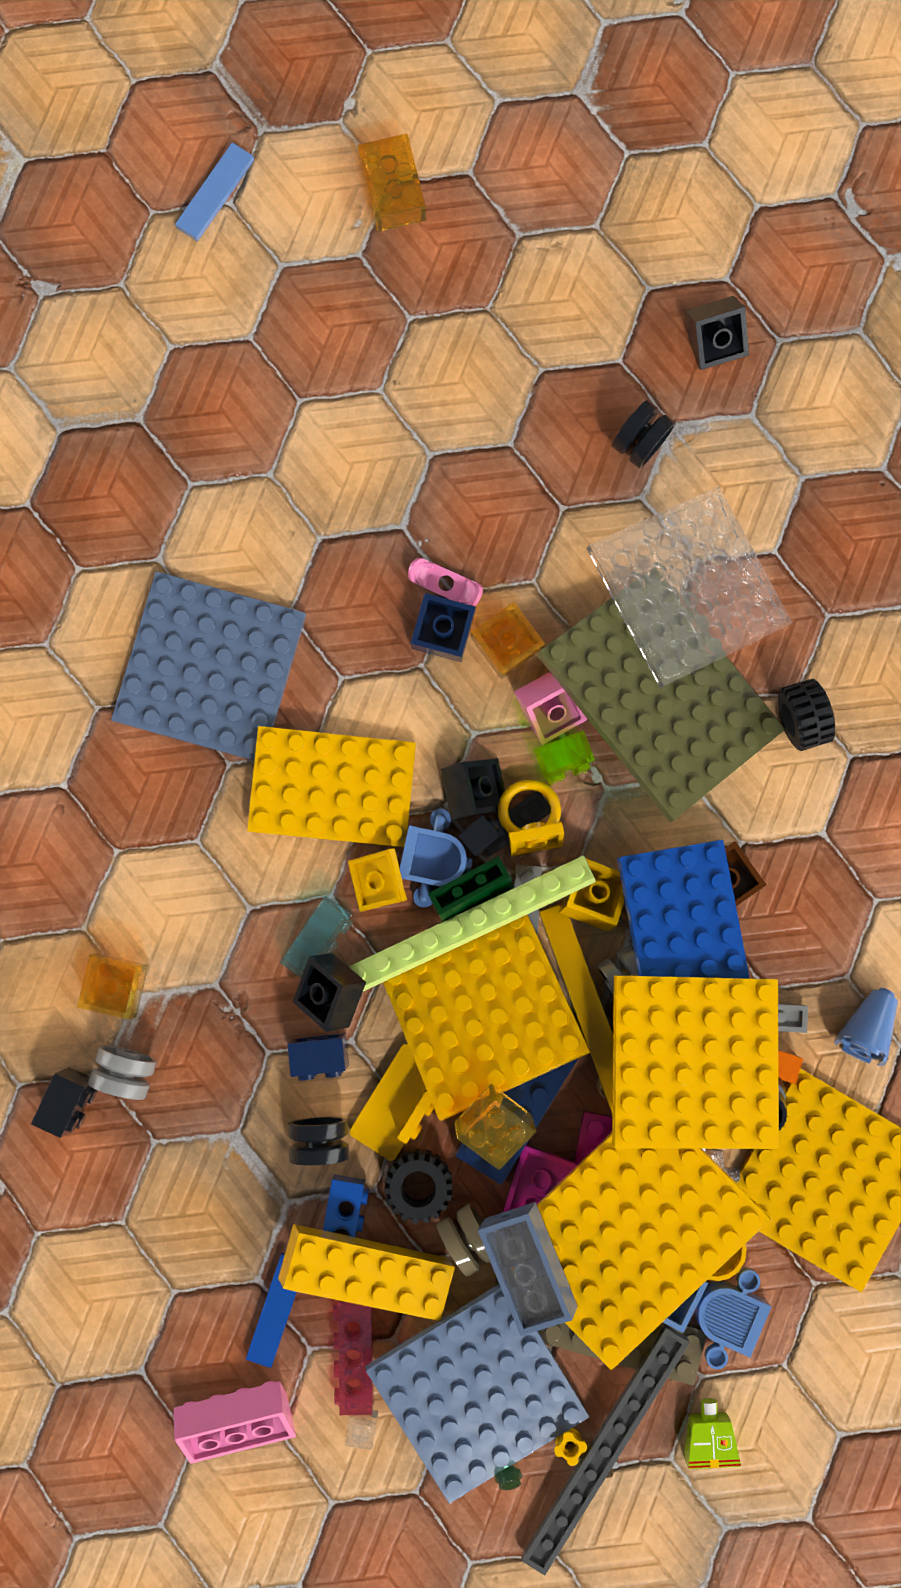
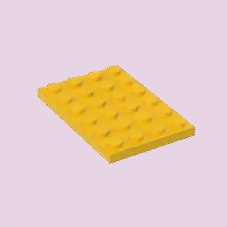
(331, 786)

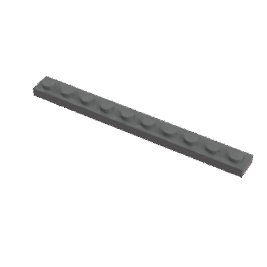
(605, 1449)

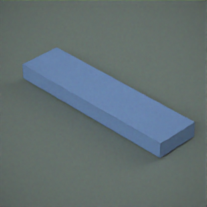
(214, 192)

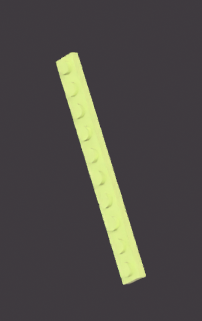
(475, 922)

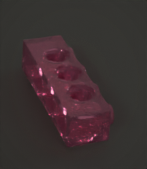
(353, 1399)

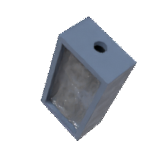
(528, 1269)

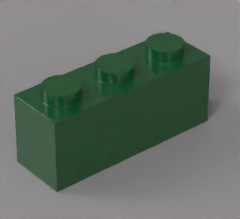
(471, 889)

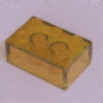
(392, 182)

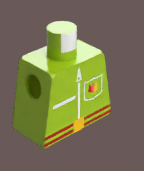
(710, 1439)

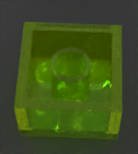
(563, 757)

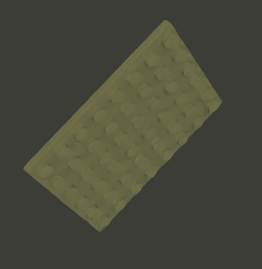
(670, 737)

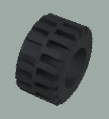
(806, 714)
(414, 1208)

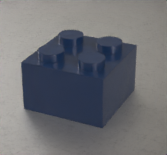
(443, 627)
(318, 1056)

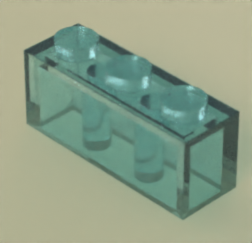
(318, 935)

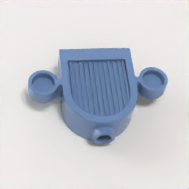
(432, 857)
(732, 1316)

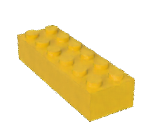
(366, 1272)

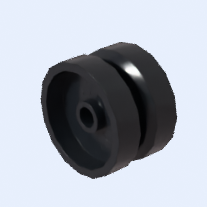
(640, 431)
(318, 1141)

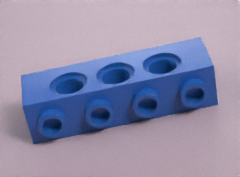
(345, 1189)

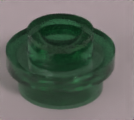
(508, 1477)

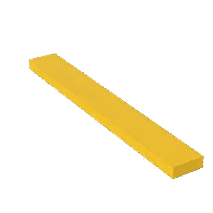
(582, 995)

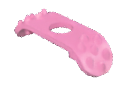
(428, 575)

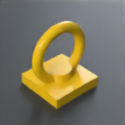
(537, 835)

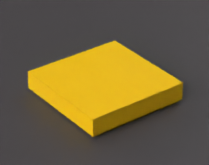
(377, 880)

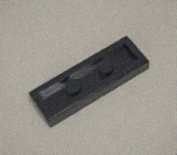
(528, 811)

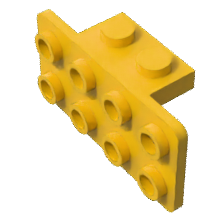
(394, 1108)

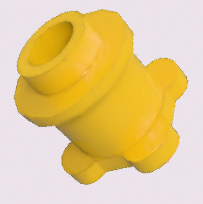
(570, 1451)

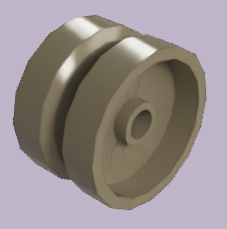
(464, 1240)

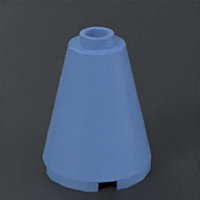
(870, 1028)

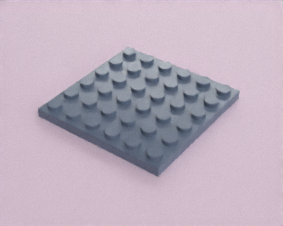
(208, 665)
(476, 1393)

